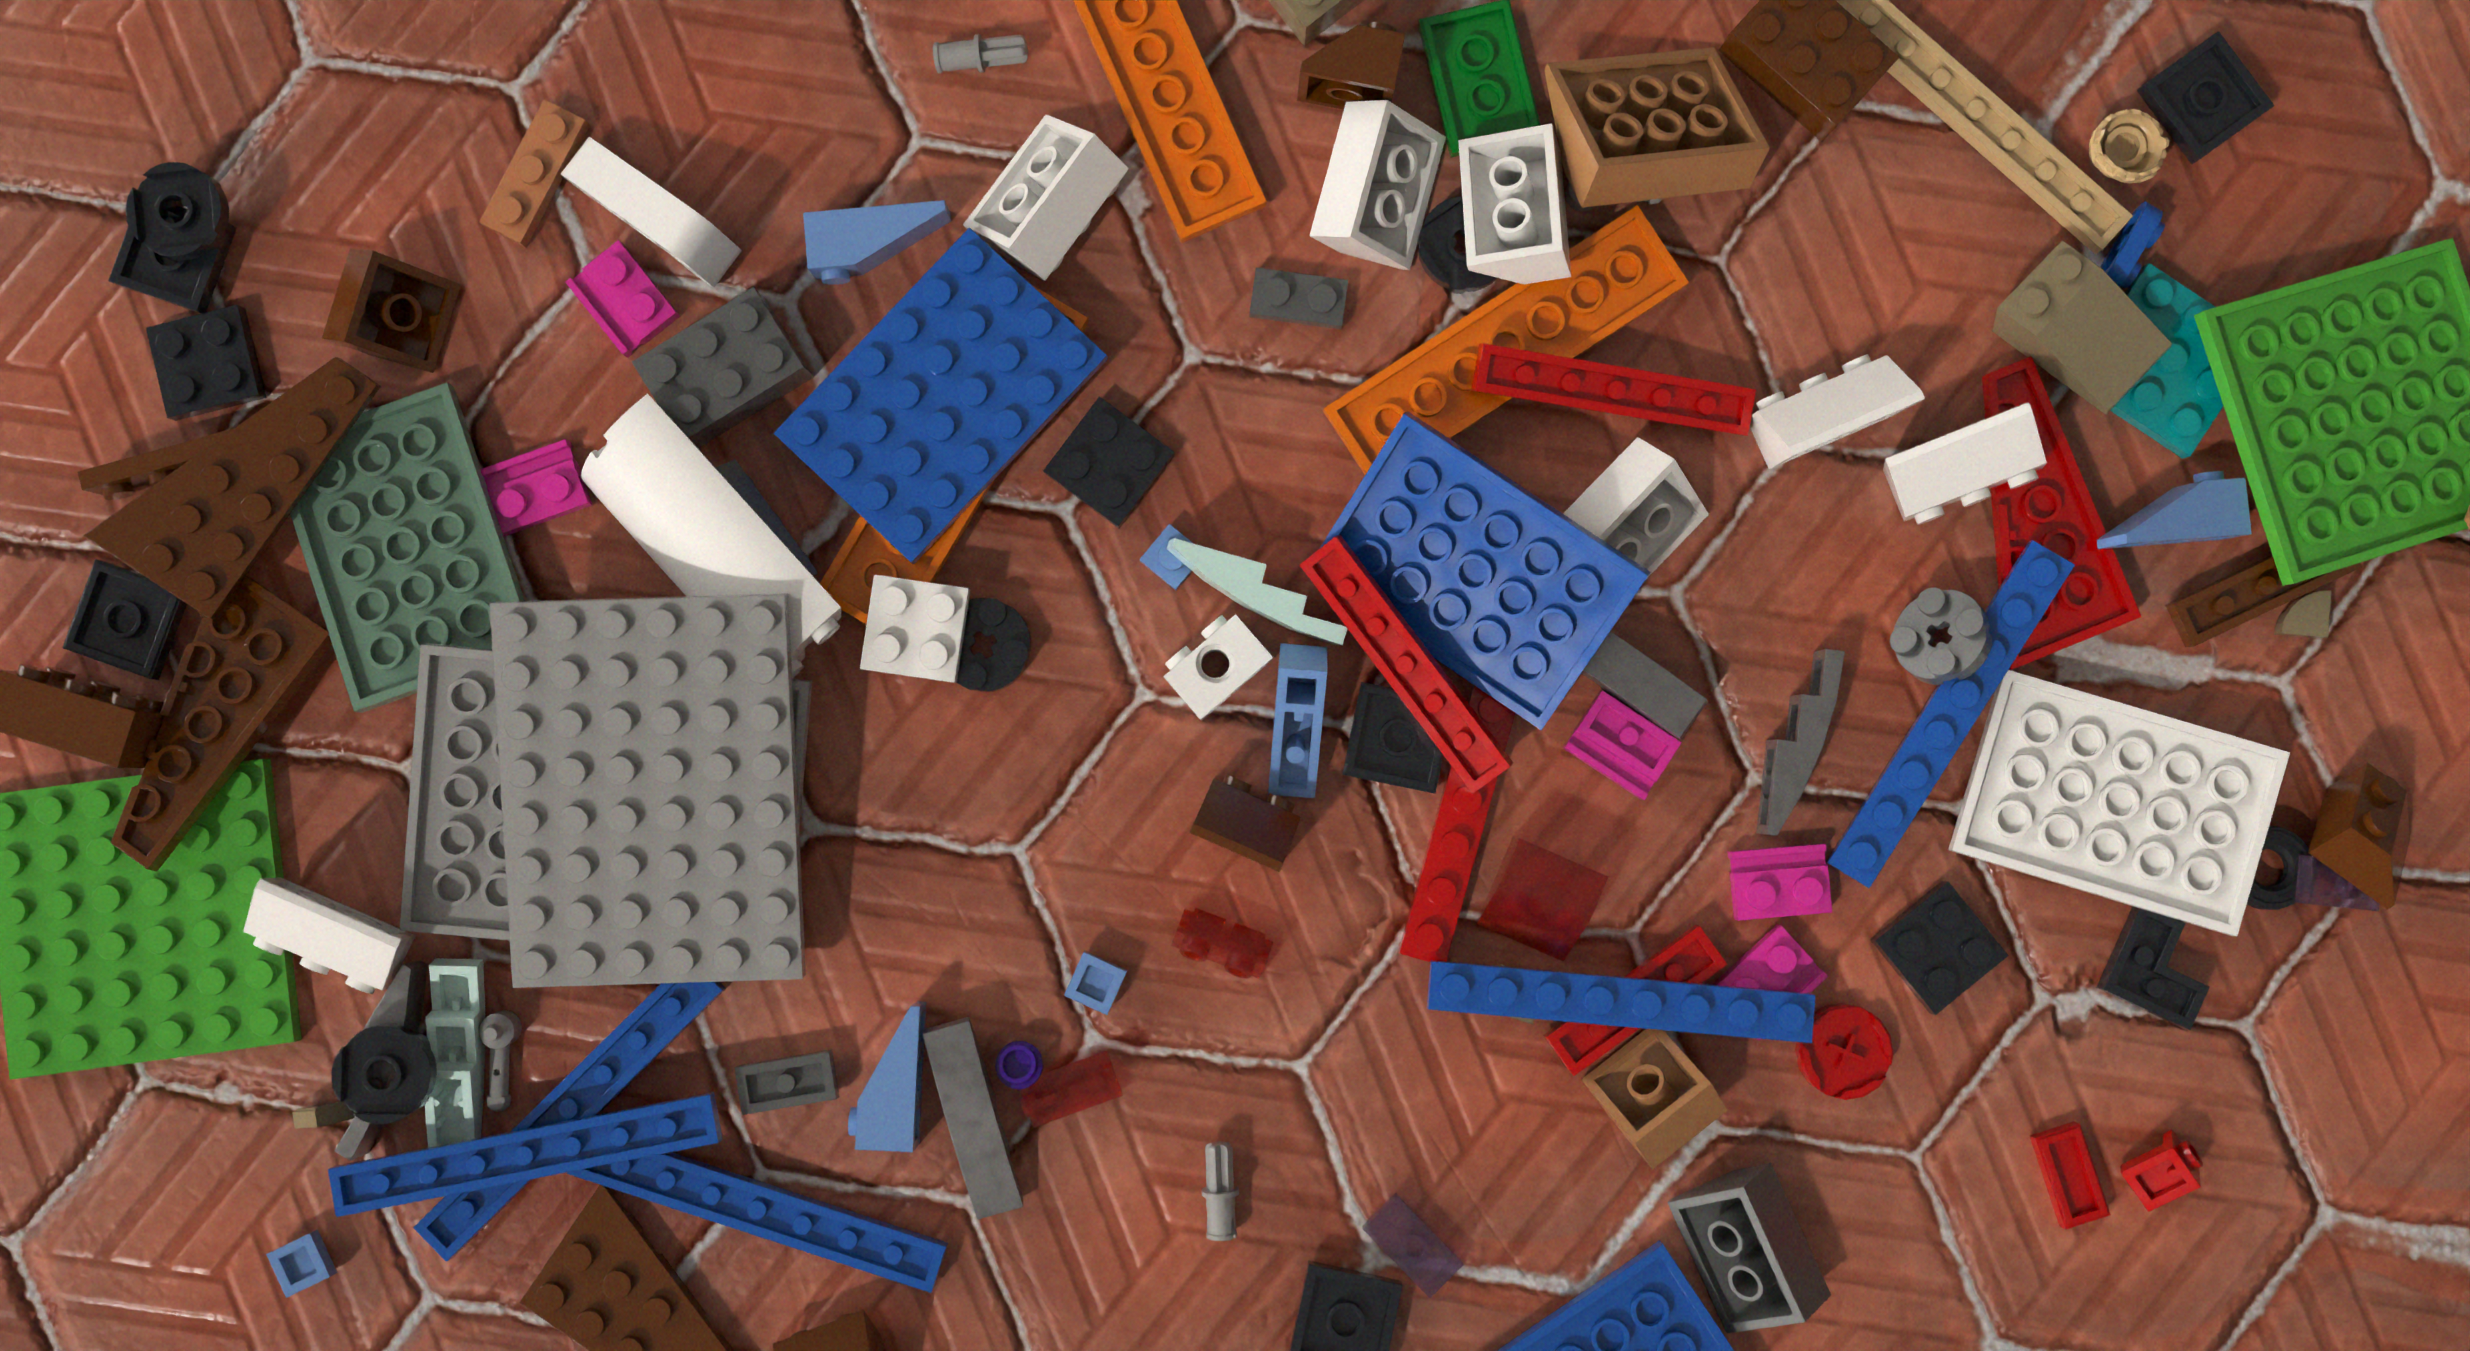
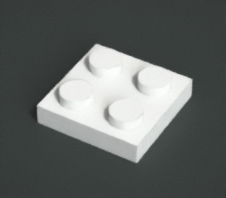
(915, 628)

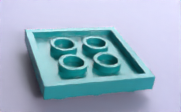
(2179, 393)

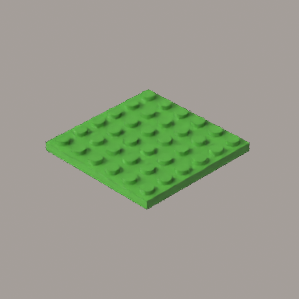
(2351, 407)
(131, 959)

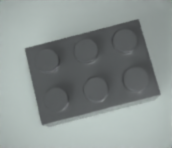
(723, 368)

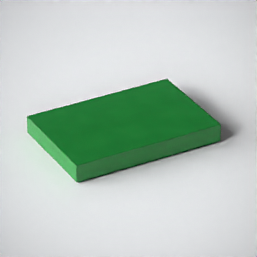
(1478, 72)

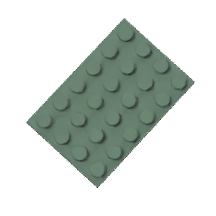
(403, 544)

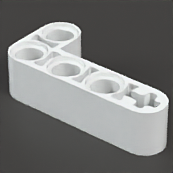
(652, 211)

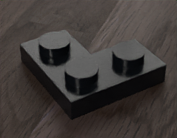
(2140, 974)

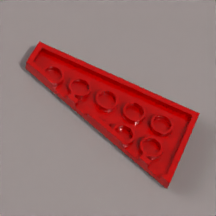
(2059, 516)

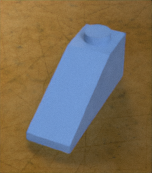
(862, 238)
(2187, 513)
(1298, 720)
(891, 1101)

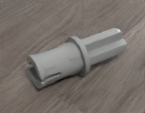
(980, 53)
(1220, 1192)

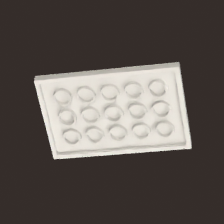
(2119, 802)

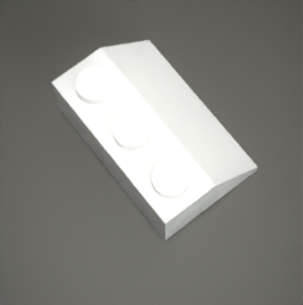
(1378, 184)
(1047, 196)
(1515, 205)
(1831, 408)
(1966, 464)
(1640, 505)
(326, 934)

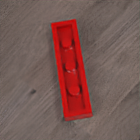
(1685, 959)

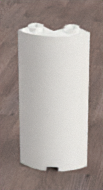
(700, 523)

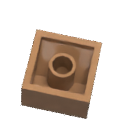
(1655, 1095)

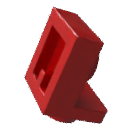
(2164, 1172)

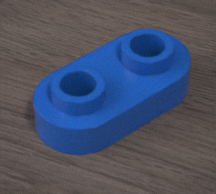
(2137, 233)

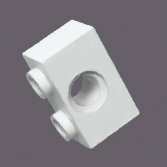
(1245, 659)

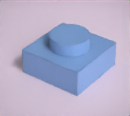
(1163, 562)
(1095, 982)
(301, 1263)

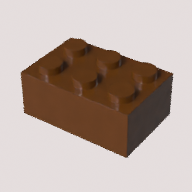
(1809, 58)
(78, 715)

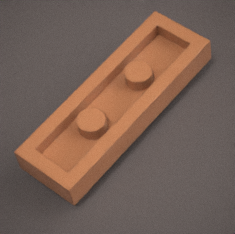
(534, 173)

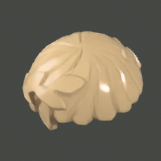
(2128, 146)

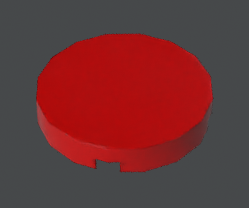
(1846, 1052)

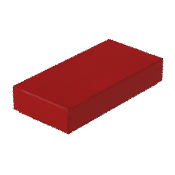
(2070, 1175)

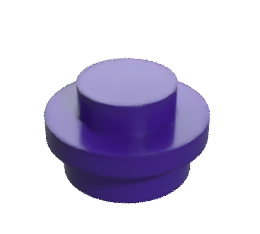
(1019, 1065)

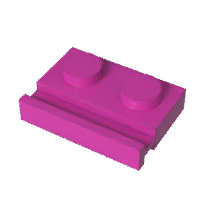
(622, 299)
(536, 487)
(1622, 745)
(1779, 882)
(1774, 964)

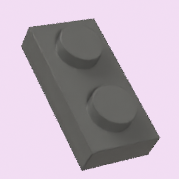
(1298, 298)
(786, 1082)

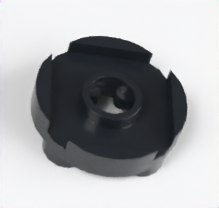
(205, 218)
(1438, 254)
(1009, 652)
(364, 1094)

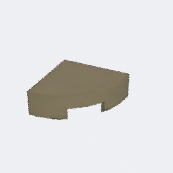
(2306, 616)
(319, 1116)

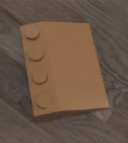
(1652, 127)

